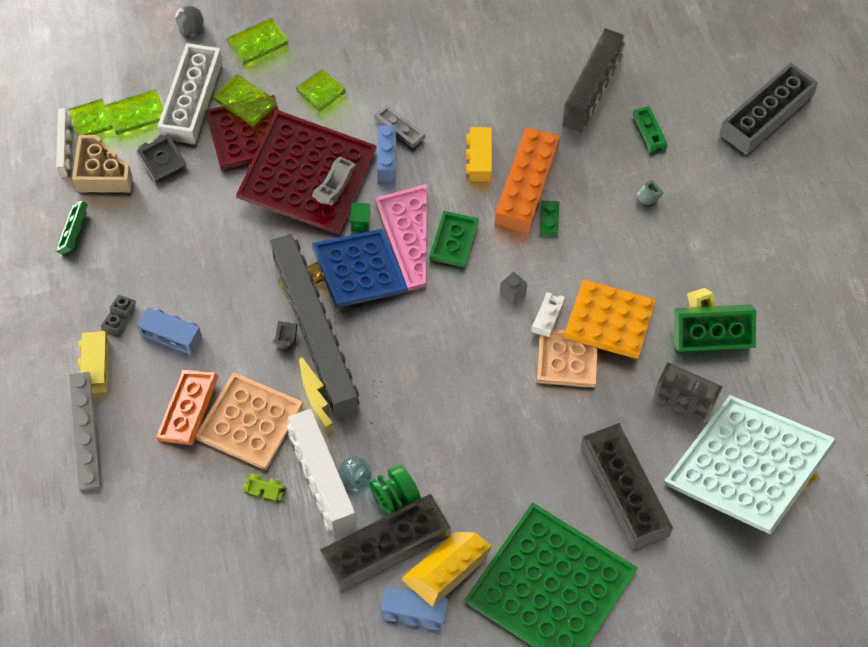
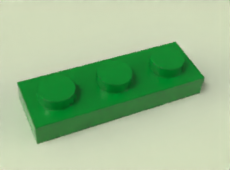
(72, 228)

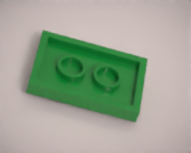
(454, 239)

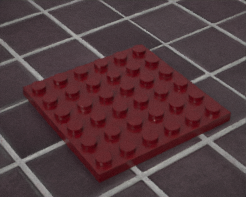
(296, 161)

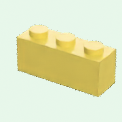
(94, 359)

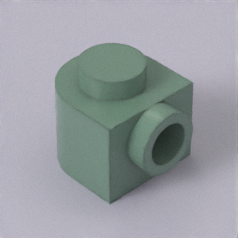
(647, 195)

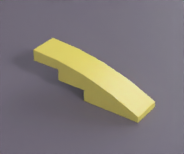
(314, 391)

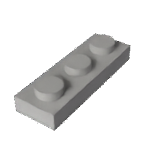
(404, 129)

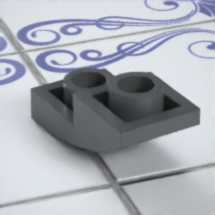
(119, 315)

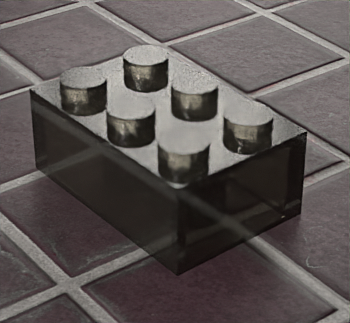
(687, 392)

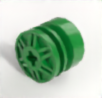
(391, 492)

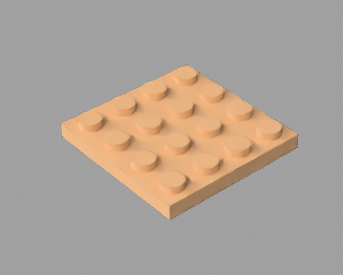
(248, 421)

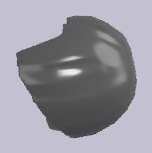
(189, 20)

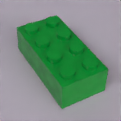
(715, 327)

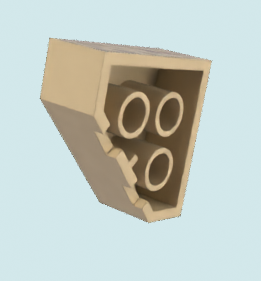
(99, 167)

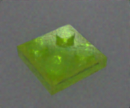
(321, 90)
(91, 118)

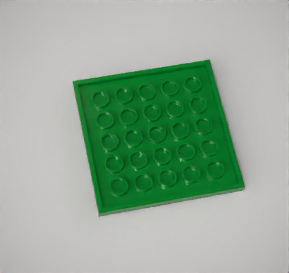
(550, 583)

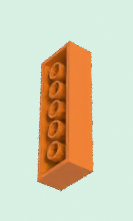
(527, 180)

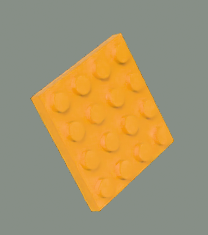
(610, 319)

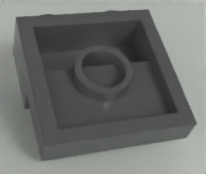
(160, 157)

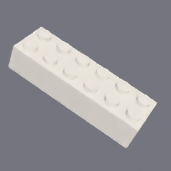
(190, 93)
(321, 473)

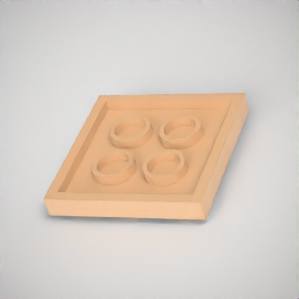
(566, 361)

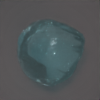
(355, 473)

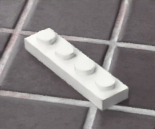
(63, 147)

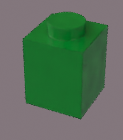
(360, 217)

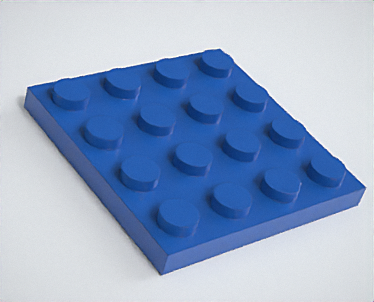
(359, 268)

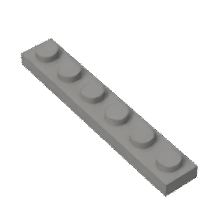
(84, 431)

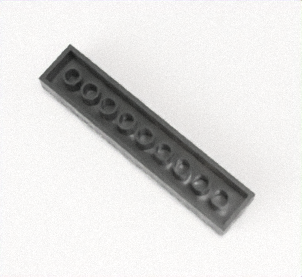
(315, 327)

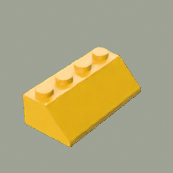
(447, 566)

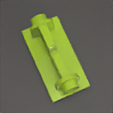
(256, 484)

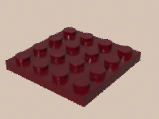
(235, 138)

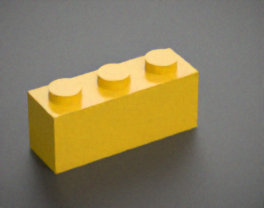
(479, 154)

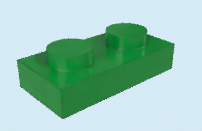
(549, 218)

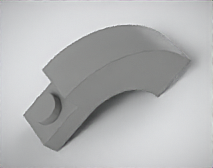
(335, 182)

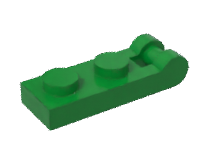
(650, 129)

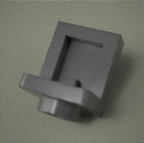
(285, 335)

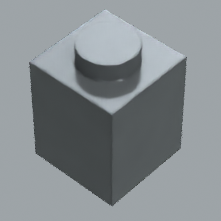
(513, 288)

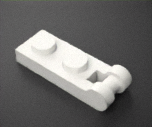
(548, 314)

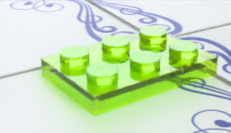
(257, 41)
(245, 100)
(135, 111)

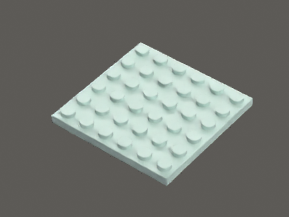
(750, 463)

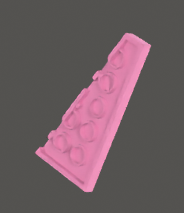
(406, 227)

